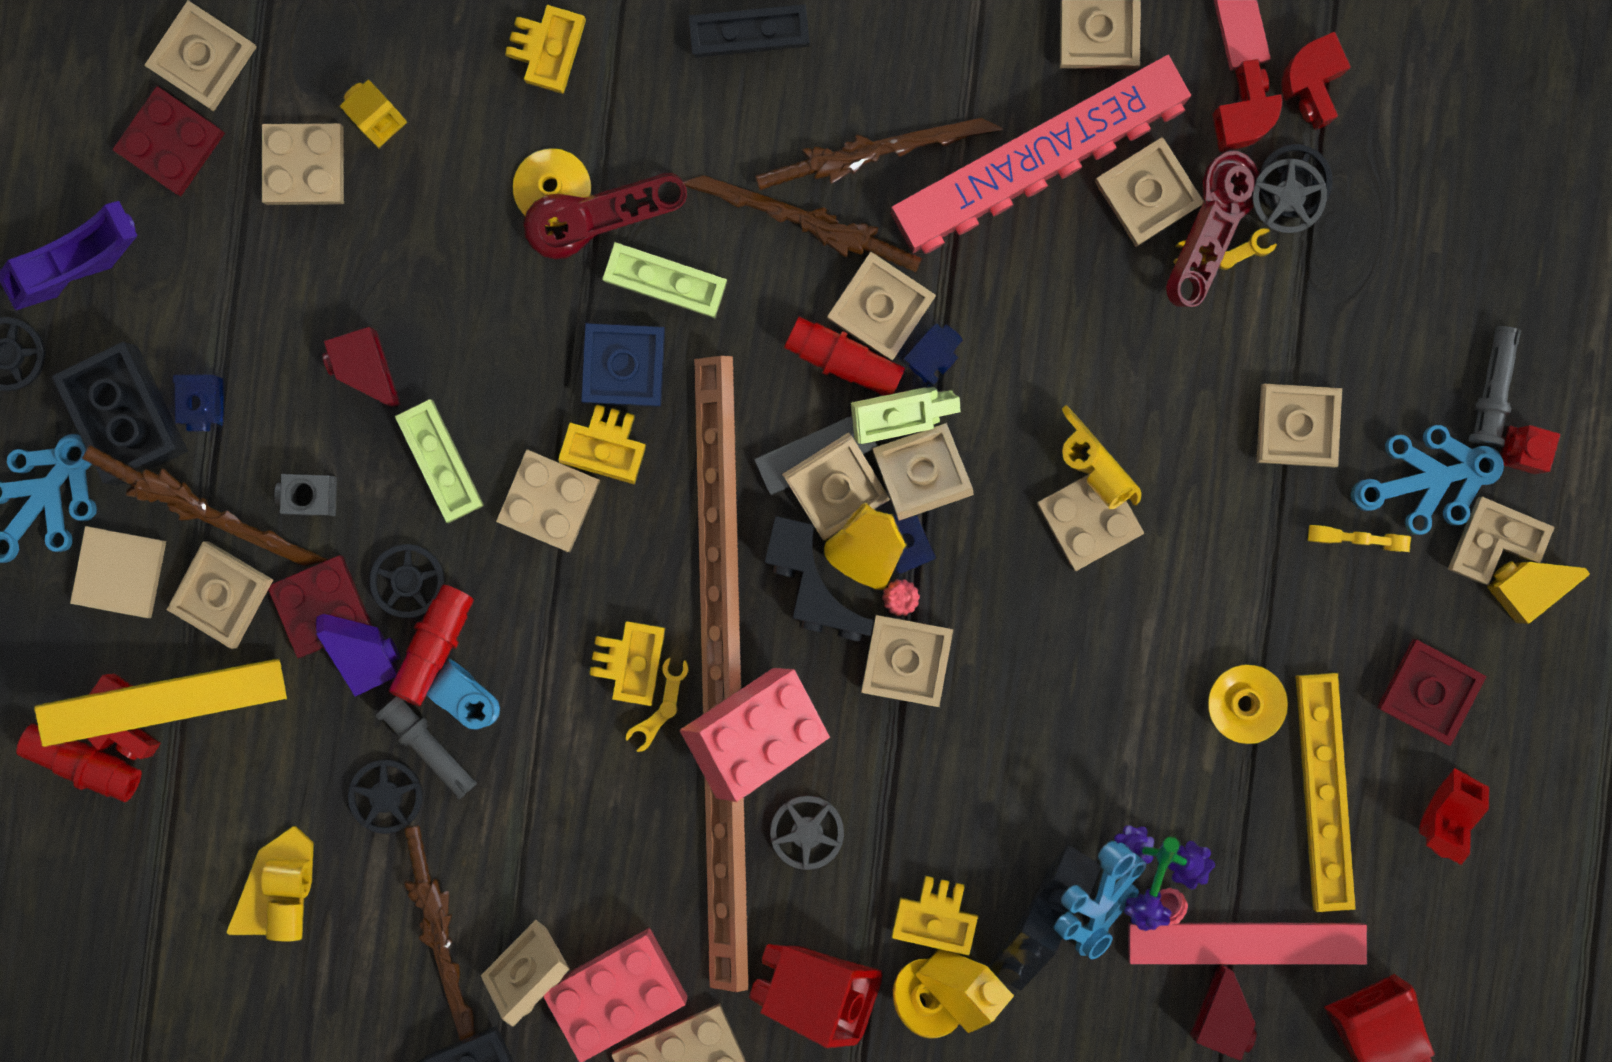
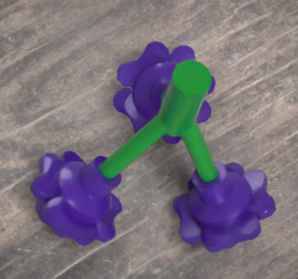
(1189, 864)

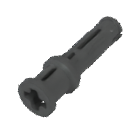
(1493, 405)
(413, 732)

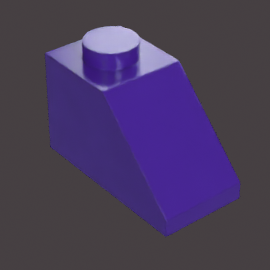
(358, 652)

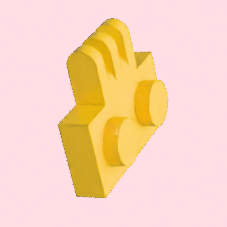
(548, 47)
(604, 447)
(632, 662)
(936, 919)

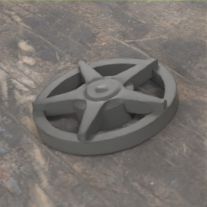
(1289, 195)
(807, 832)

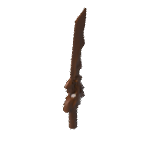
(863, 150)
(824, 226)
(188, 506)
(436, 929)

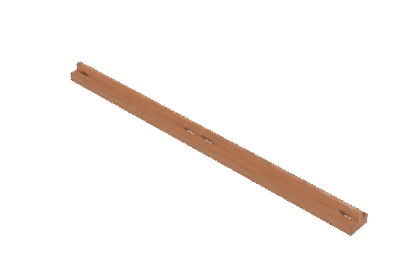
(720, 623)

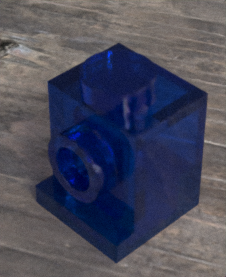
(934, 353)
(209, 390)
(920, 551)

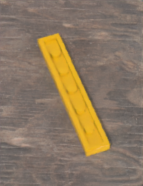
(160, 702)
(1325, 792)

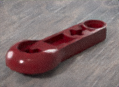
(593, 215)
(1213, 225)

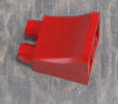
(817, 994)
(1382, 1023)

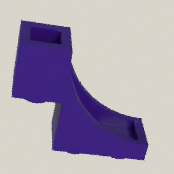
(78, 254)

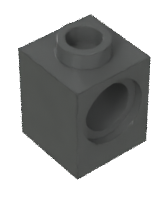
(323, 500)

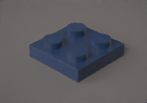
(623, 365)

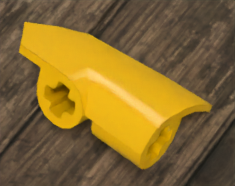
(1106, 475)
(866, 547)
(276, 889)

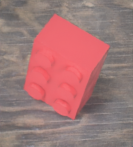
(755, 734)
(615, 995)

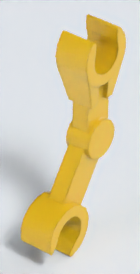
(1240, 252)
(1330, 535)
(667, 708)

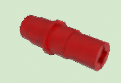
(843, 357)
(431, 644)
(82, 765)

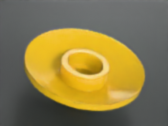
(549, 164)
(1267, 704)
(927, 1021)

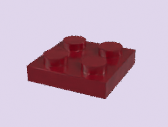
(168, 141)
(315, 592)
(1431, 692)

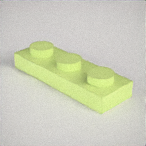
(664, 280)
(439, 461)

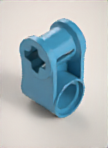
(457, 692)

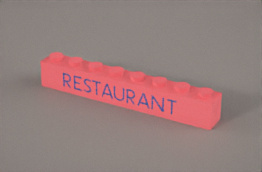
(1041, 154)

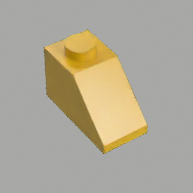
(372, 112)
(1532, 587)
(964, 988)

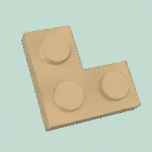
(1491, 531)

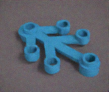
(1435, 478)
(46, 493)
(1110, 901)

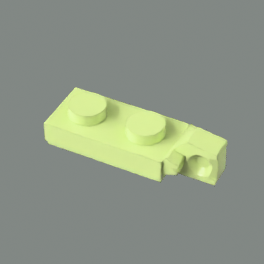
(901, 413)

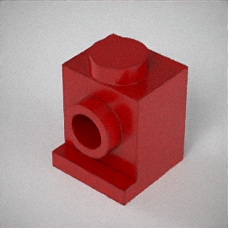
(1529, 449)

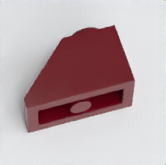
(361, 363)
(1224, 1017)

